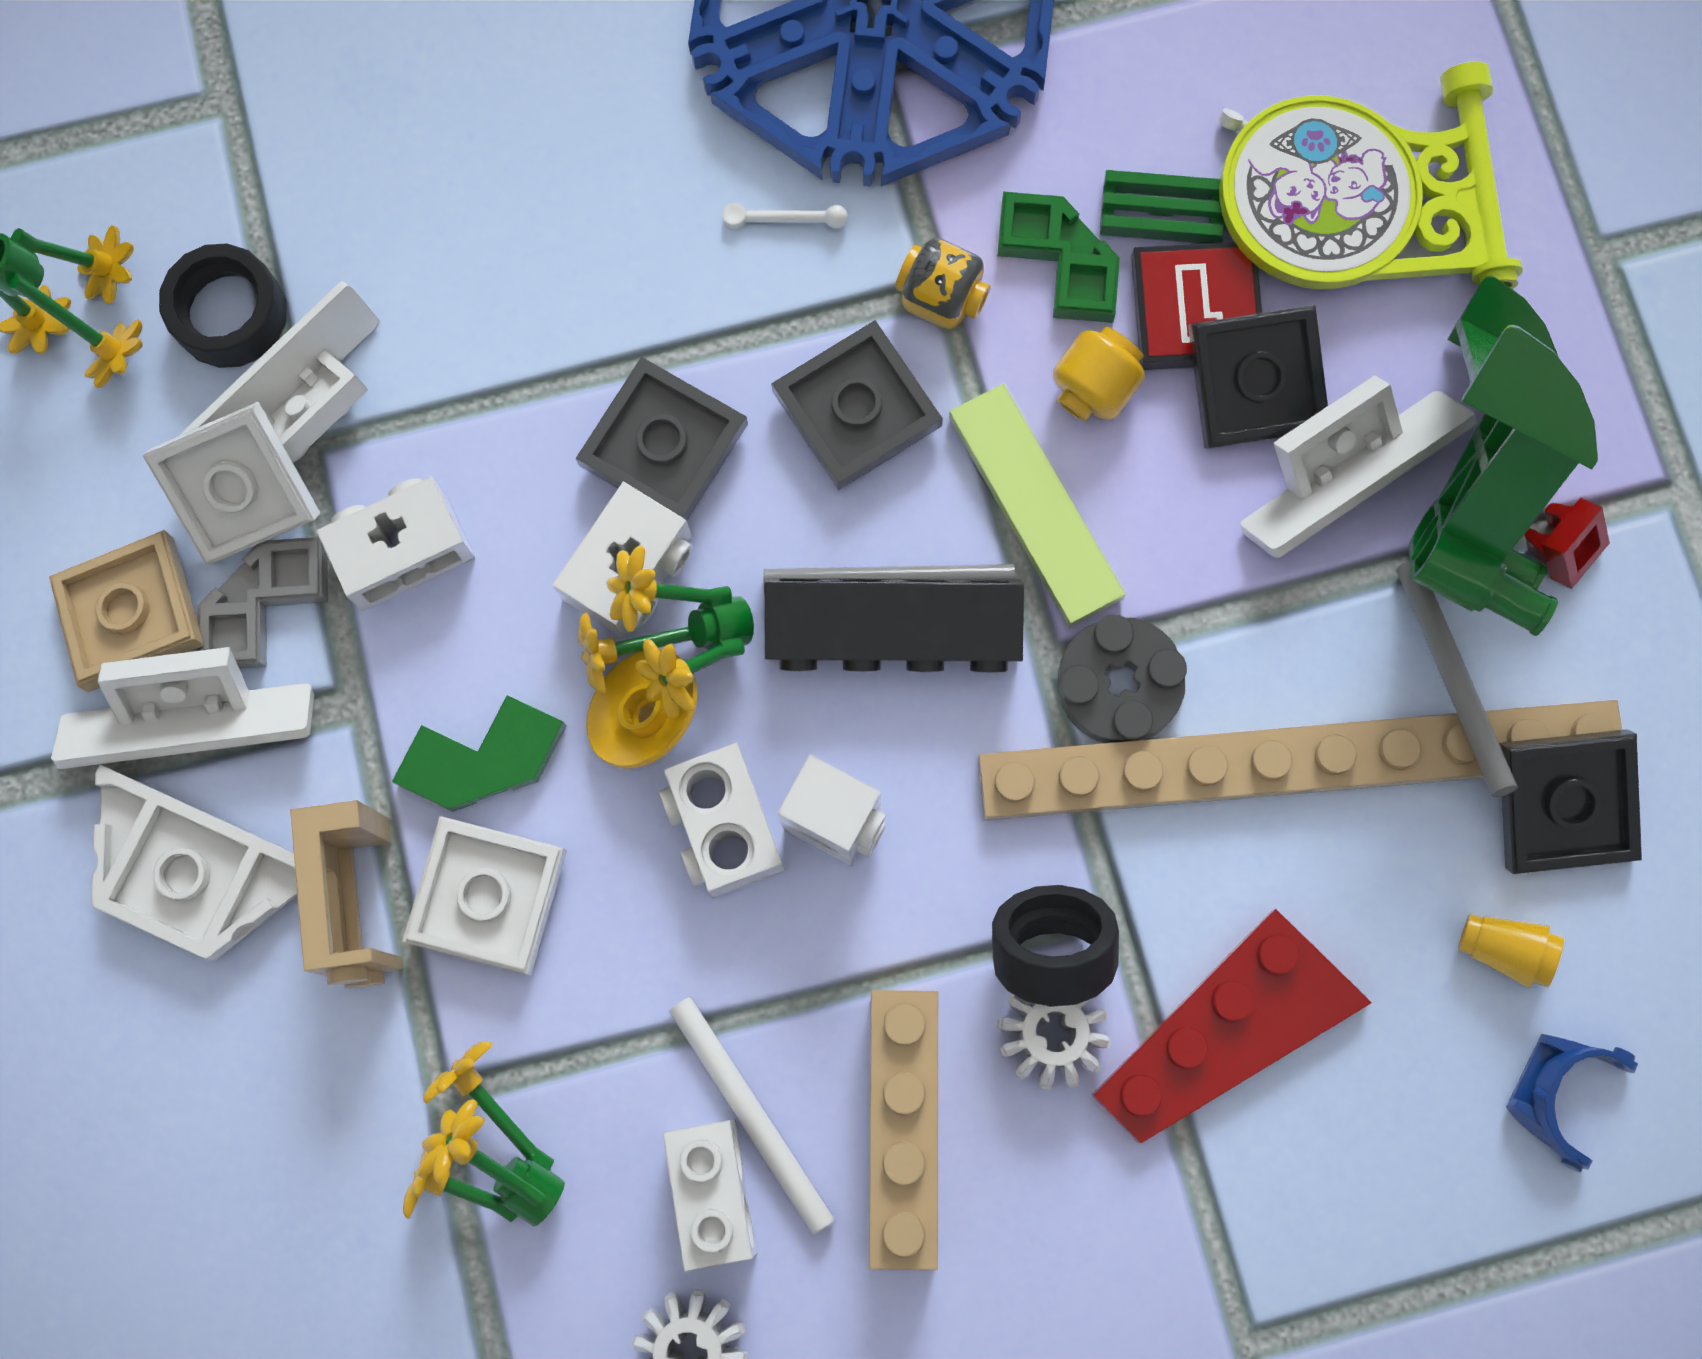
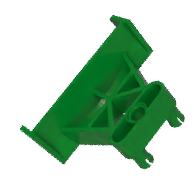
(1513, 465)

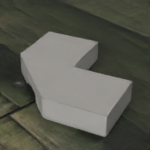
(270, 576)

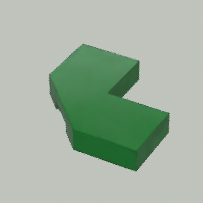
(1052, 231)
(508, 758)

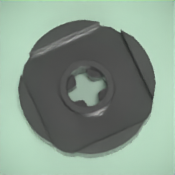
(1115, 644)

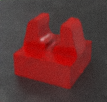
(1574, 543)

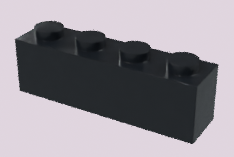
(894, 621)

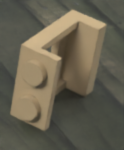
(329, 894)

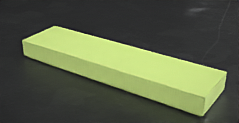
(1036, 505)

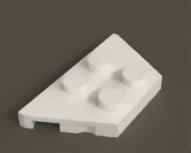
(183, 869)

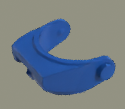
(1537, 1087)

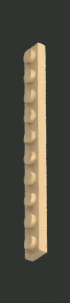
(1262, 761)

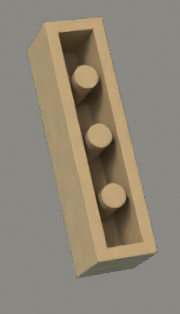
(904, 1130)

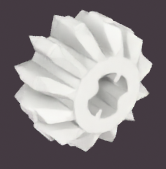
(1035, 1046)
(706, 1327)

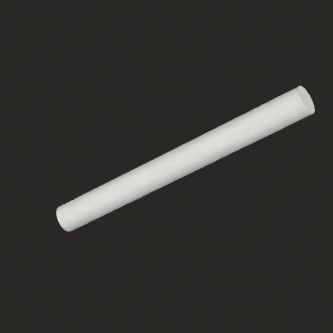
(751, 1115)

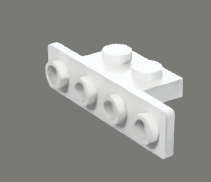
(302, 376)
(1348, 457)
(179, 708)

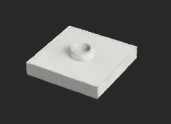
(231, 483)
(485, 895)

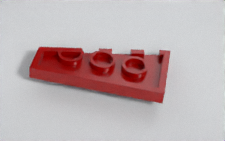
(1239, 1020)

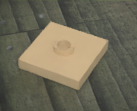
(125, 607)

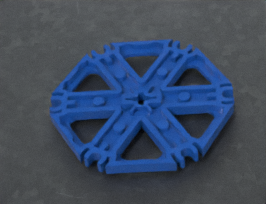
(865, 76)

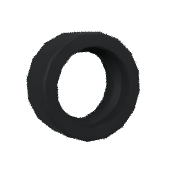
(202, 267)
(1055, 979)

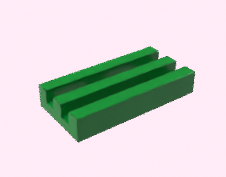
(1158, 186)

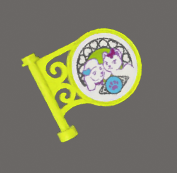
(1335, 193)

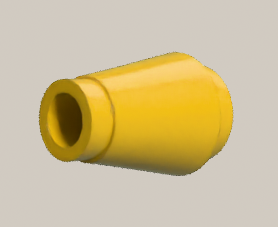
(1513, 948)

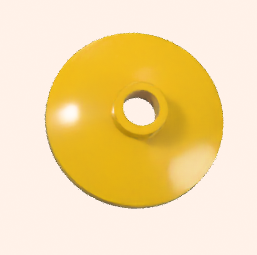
(627, 726)

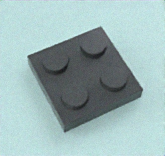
(857, 404)
(662, 438)

